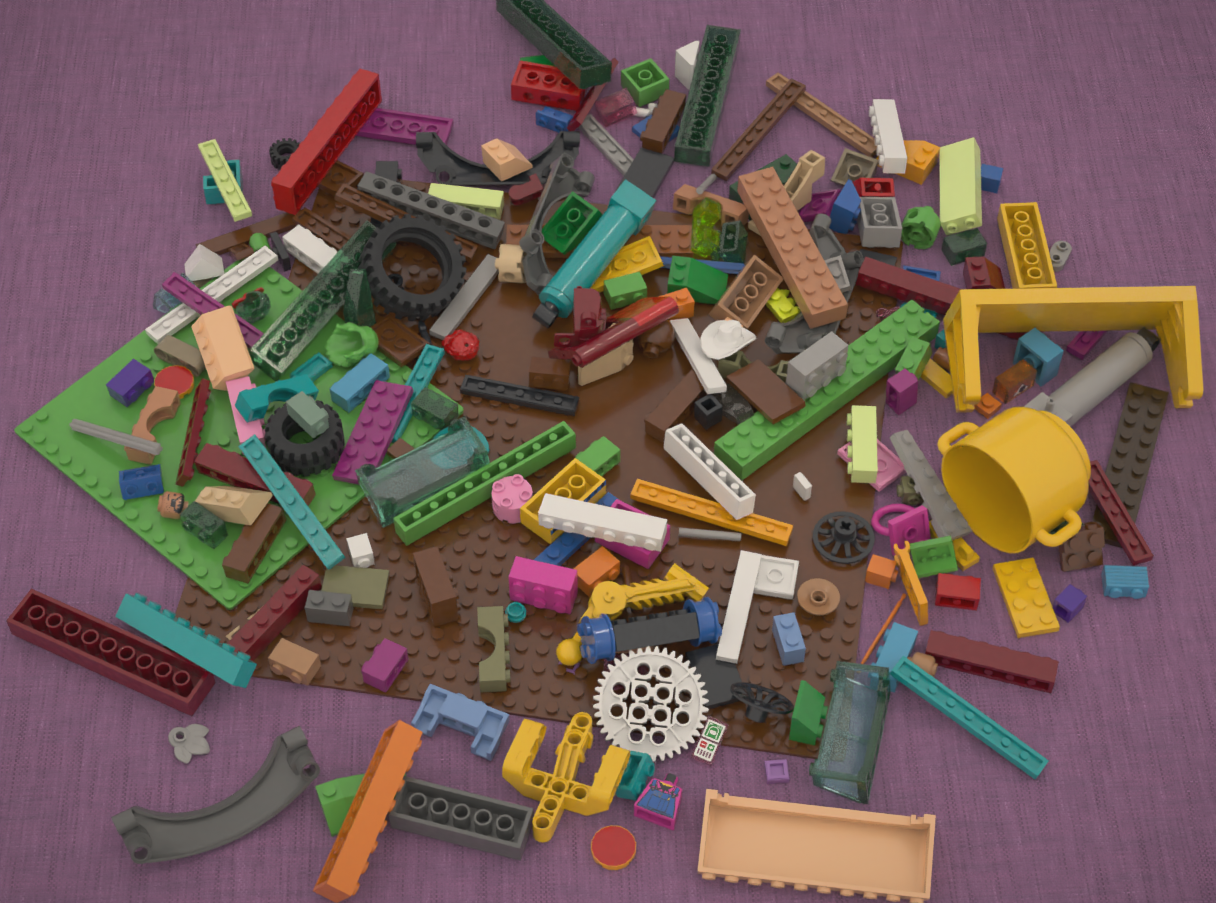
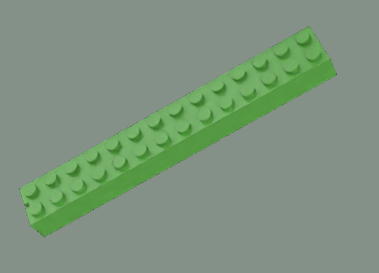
(868, 360)

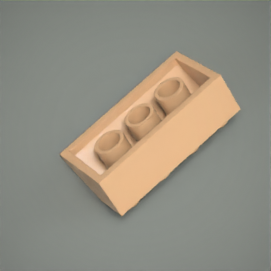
(222, 347)

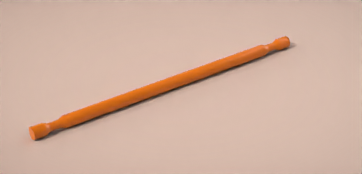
(883, 629)

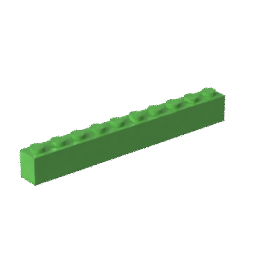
(478, 485)

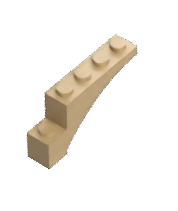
(799, 185)

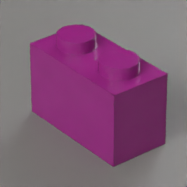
(902, 391)
(384, 665)

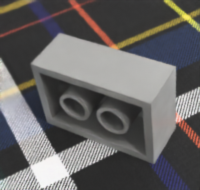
(879, 222)
(817, 365)

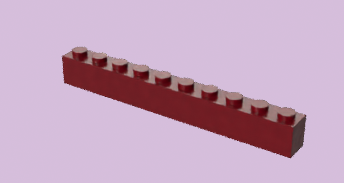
(911, 286)

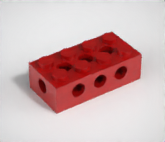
(545, 86)

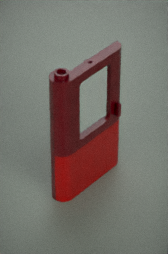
(628, 325)

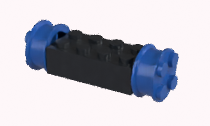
(695, 623)

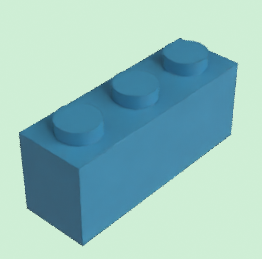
(358, 382)
(898, 643)

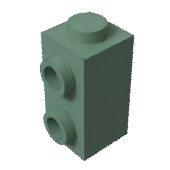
(308, 414)

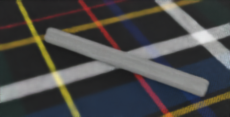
(116, 436)

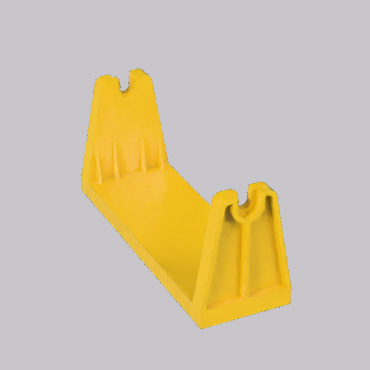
(1160, 308)

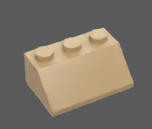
(234, 503)

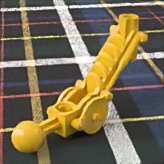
(613, 598)

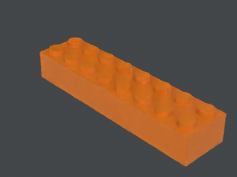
(368, 812)

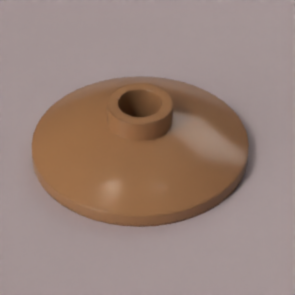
(821, 590)

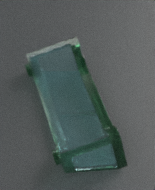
(422, 471)
(853, 730)

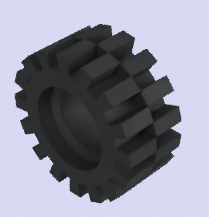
(282, 148)

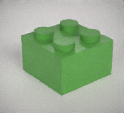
(644, 82)

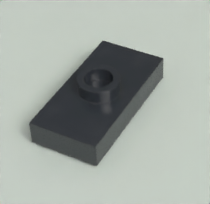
(280, 251)

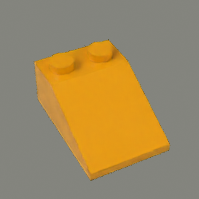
(920, 160)

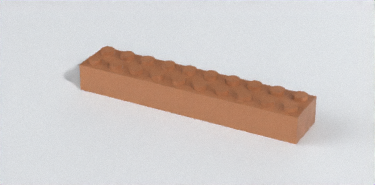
(792, 248)

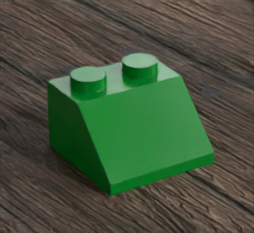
(807, 715)

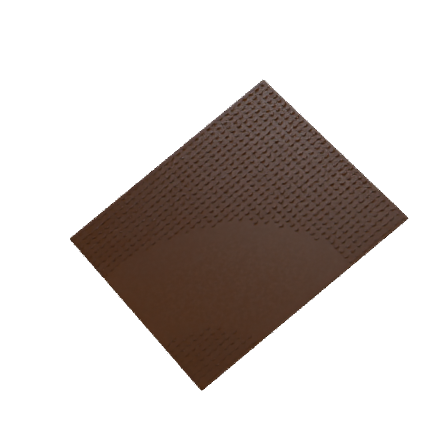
(484, 548)

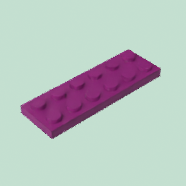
(402, 126)
(373, 429)

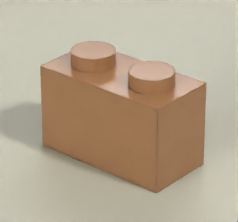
(294, 662)

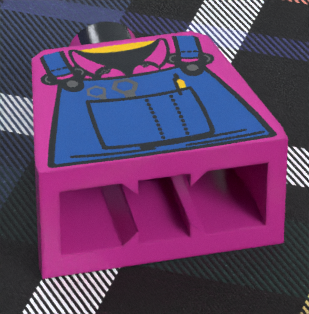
(660, 802)

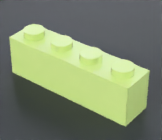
(477, 199)
(863, 444)

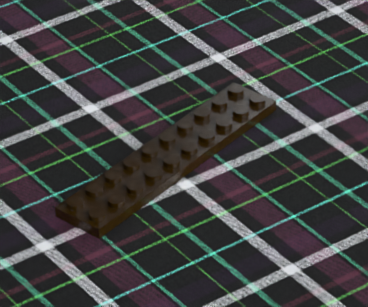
(1133, 450)

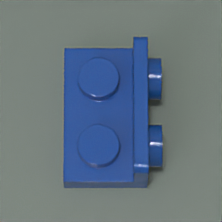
(553, 119)
(141, 482)

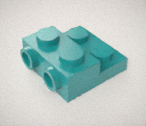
(635, 776)

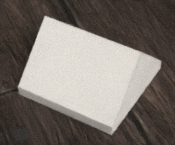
(686, 62)
(203, 264)

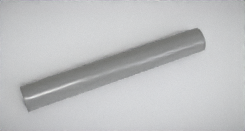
(706, 183)
(710, 534)

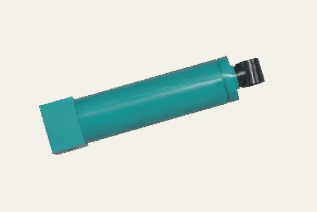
(625, 216)

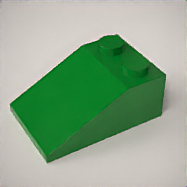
(570, 223)
(701, 280)

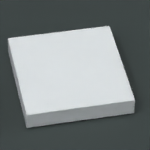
(776, 577)

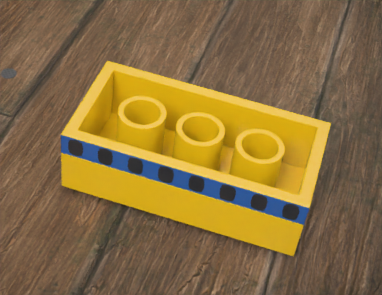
(572, 482)

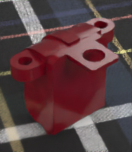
(588, 318)

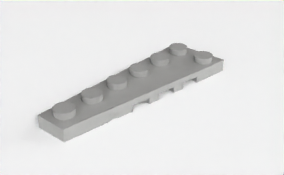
(943, 510)

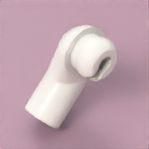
(642, 112)

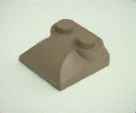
(854, 166)

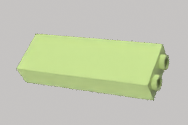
(960, 186)

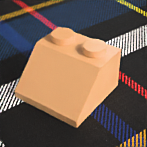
(504, 159)

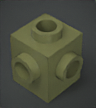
(907, 492)

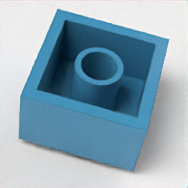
(1039, 353)

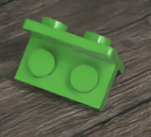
(933, 556)

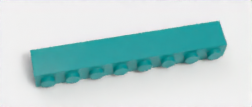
(186, 640)

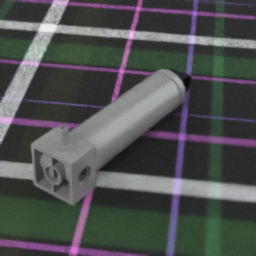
(1099, 377)

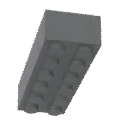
(462, 818)

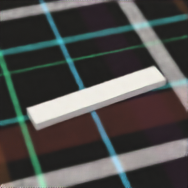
(702, 365)
(738, 607)

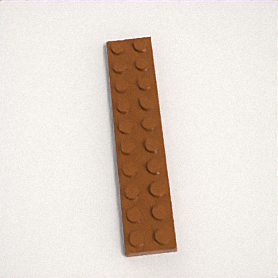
(668, 240)

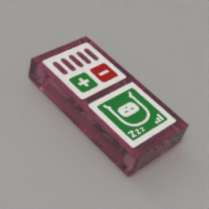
(709, 740)

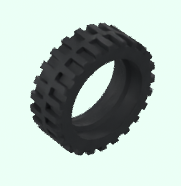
(433, 239)

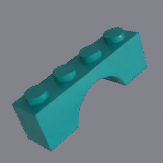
(255, 401)

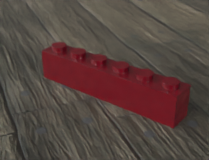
(239, 472)
(276, 613)
(992, 661)

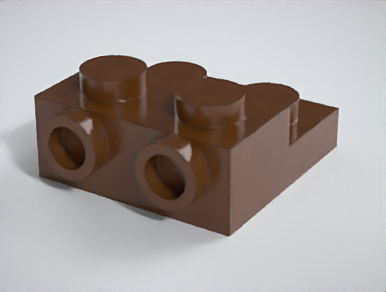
(1083, 548)

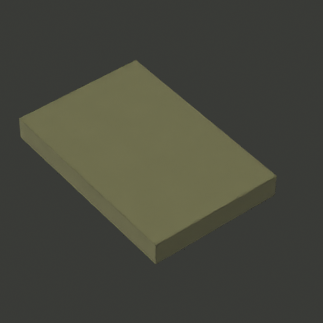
(364, 584)

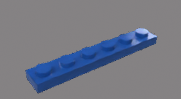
(569, 543)

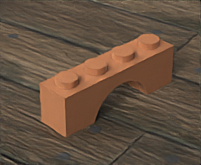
(687, 199)
(160, 405)

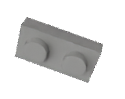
(838, 272)

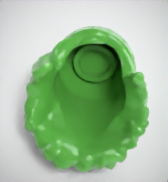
(351, 344)

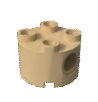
(510, 264)

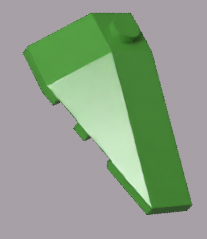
(336, 798)

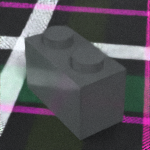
(329, 608)

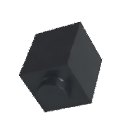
(708, 411)

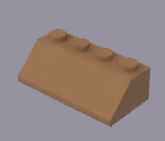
(747, 293)

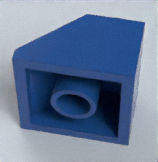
(845, 209)

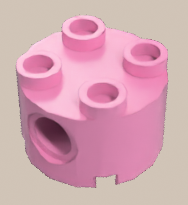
(509, 496)

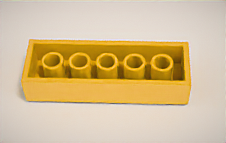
(1025, 246)

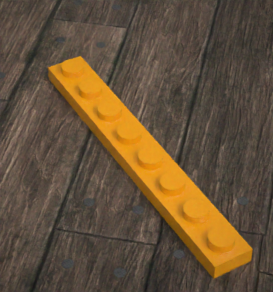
(710, 512)

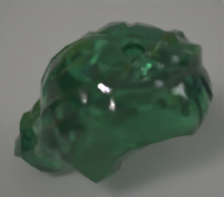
(254, 307)

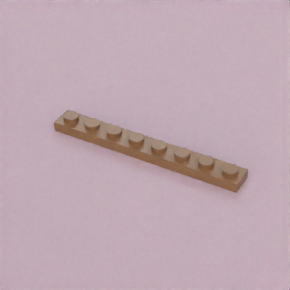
(828, 118)

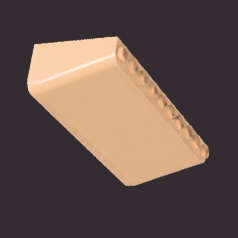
(816, 848)

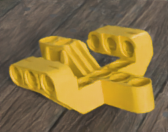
(570, 753)

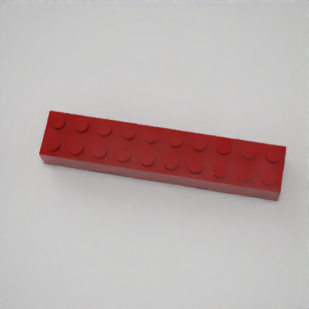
(326, 141)

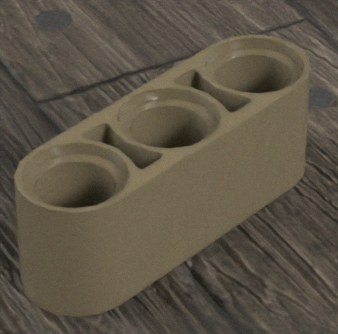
(181, 354)

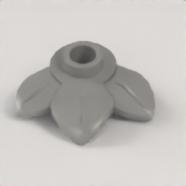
(192, 743)

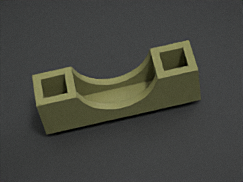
(738, 360)
(493, 670)

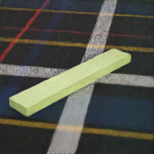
(225, 180)

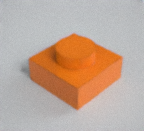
(988, 406)

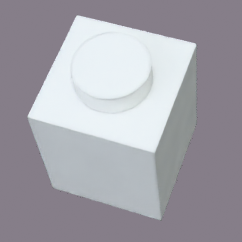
(360, 551)

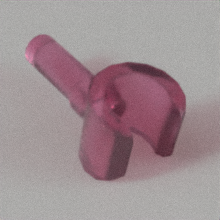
(885, 313)

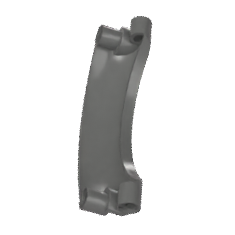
(189, 833)

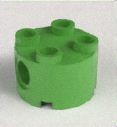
(920, 227)

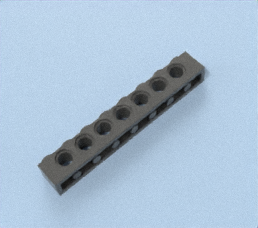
(456, 218)

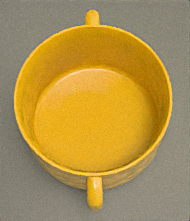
(1017, 478)

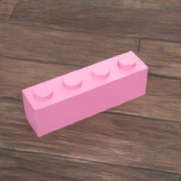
(244, 429)

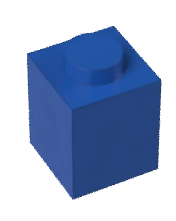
(990, 178)

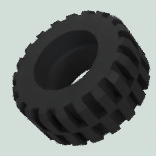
(307, 457)

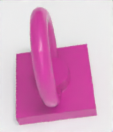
(910, 526)

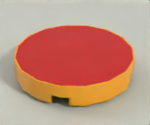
(175, 378)
(613, 847)

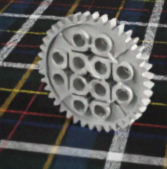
(680, 679)

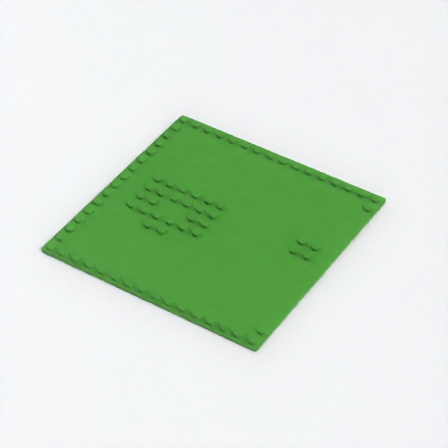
(97, 462)

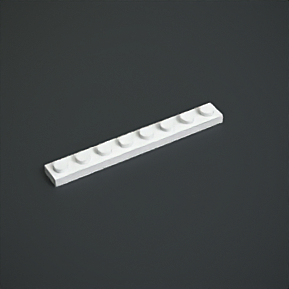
(218, 290)

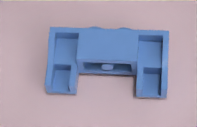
(462, 715)

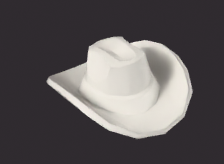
(725, 338)

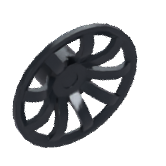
(843, 532)
(757, 708)

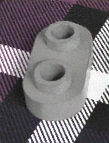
(1059, 254)

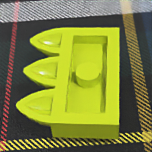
(781, 306)

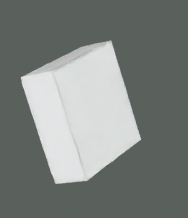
(802, 486)

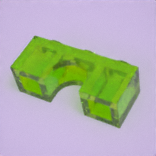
(704, 237)

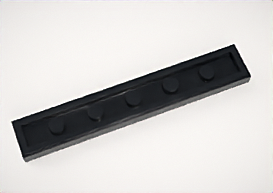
(519, 395)

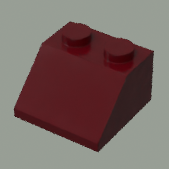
(982, 274)

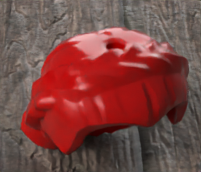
(455, 345)

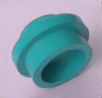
(516, 612)

